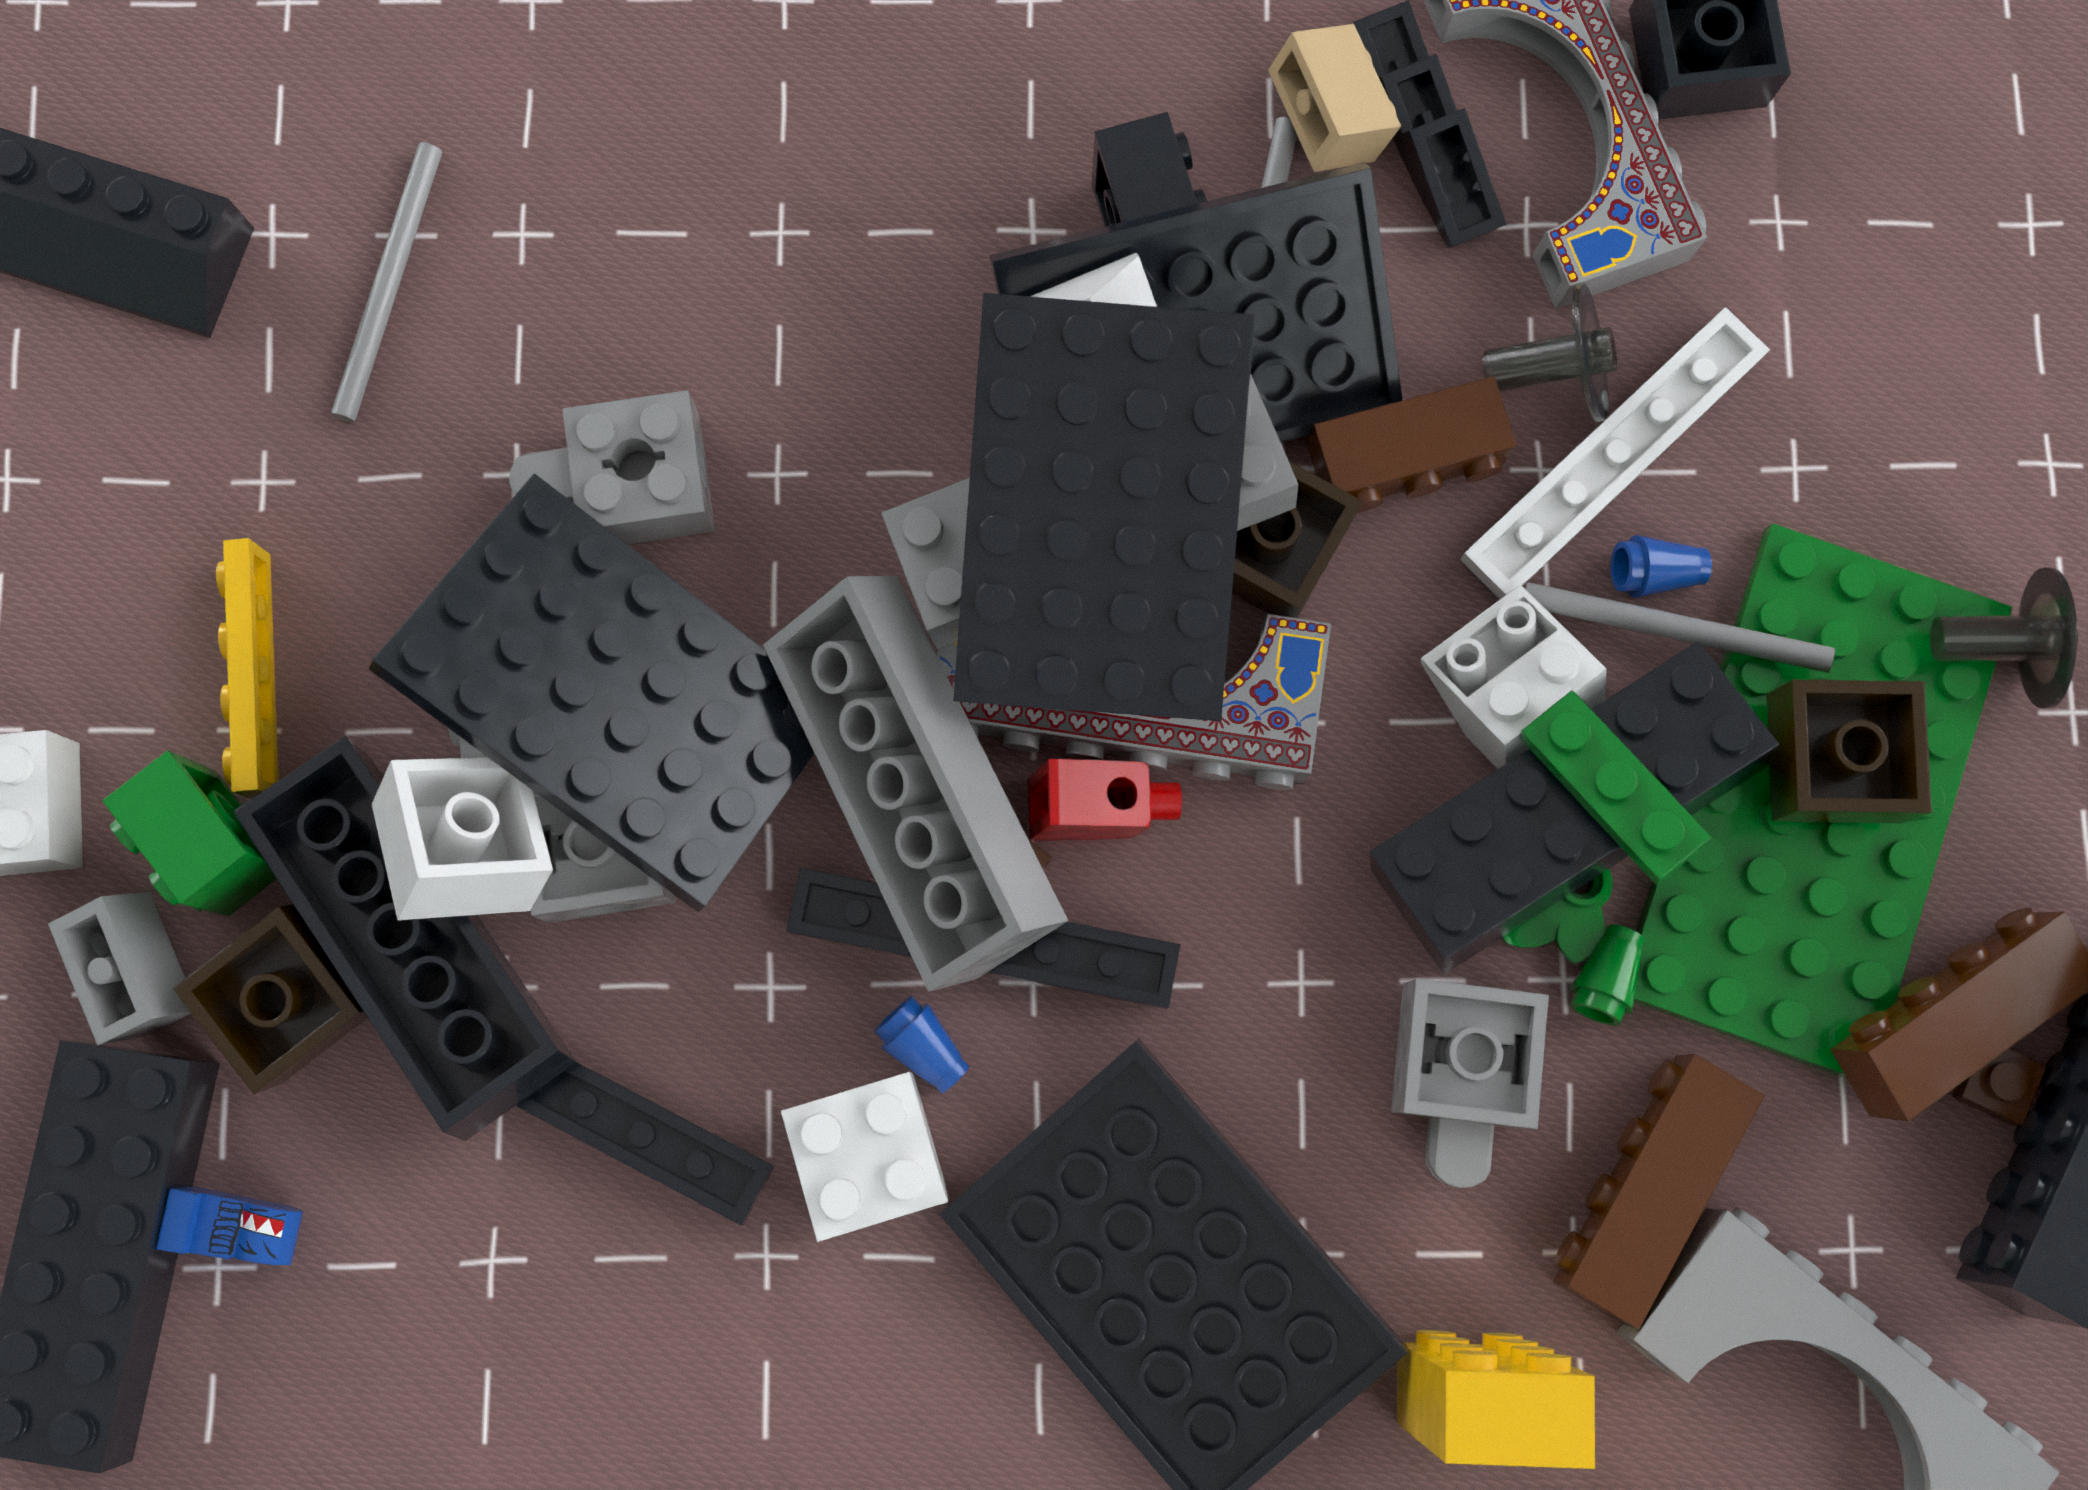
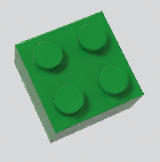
(189, 835)

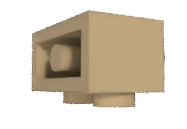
(1334, 97)

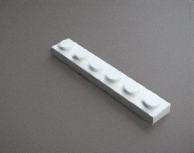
(1614, 454)

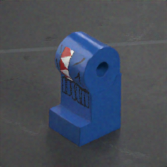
(229, 1226)

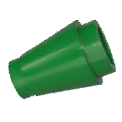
(1609, 977)

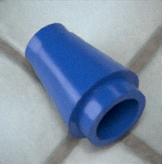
(1657, 566)
(921, 1044)

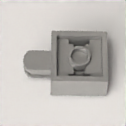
(635, 495)
(588, 874)
(1468, 1065)

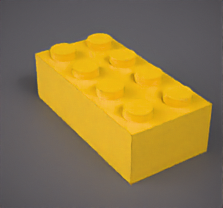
(1496, 1401)

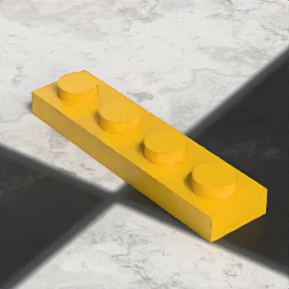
(248, 647)

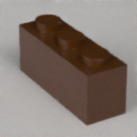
(1415, 443)

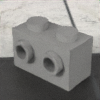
(121, 966)

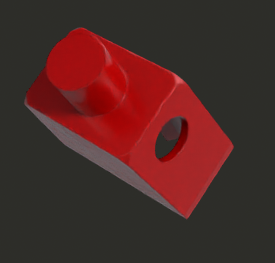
(1072, 801)

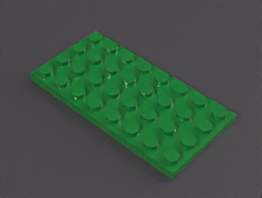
(1811, 923)

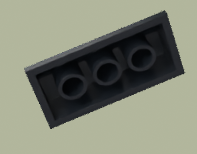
(117, 234)

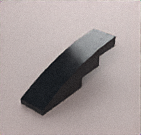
(1433, 135)

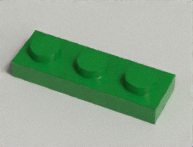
(1615, 787)

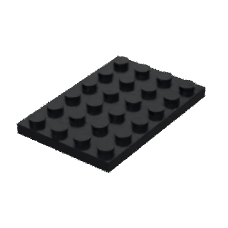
(1291, 255)
(1103, 507)
(604, 691)
(1173, 1279)

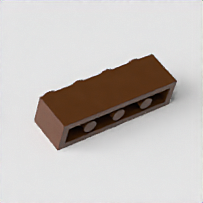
(1964, 1014)
(1656, 1188)

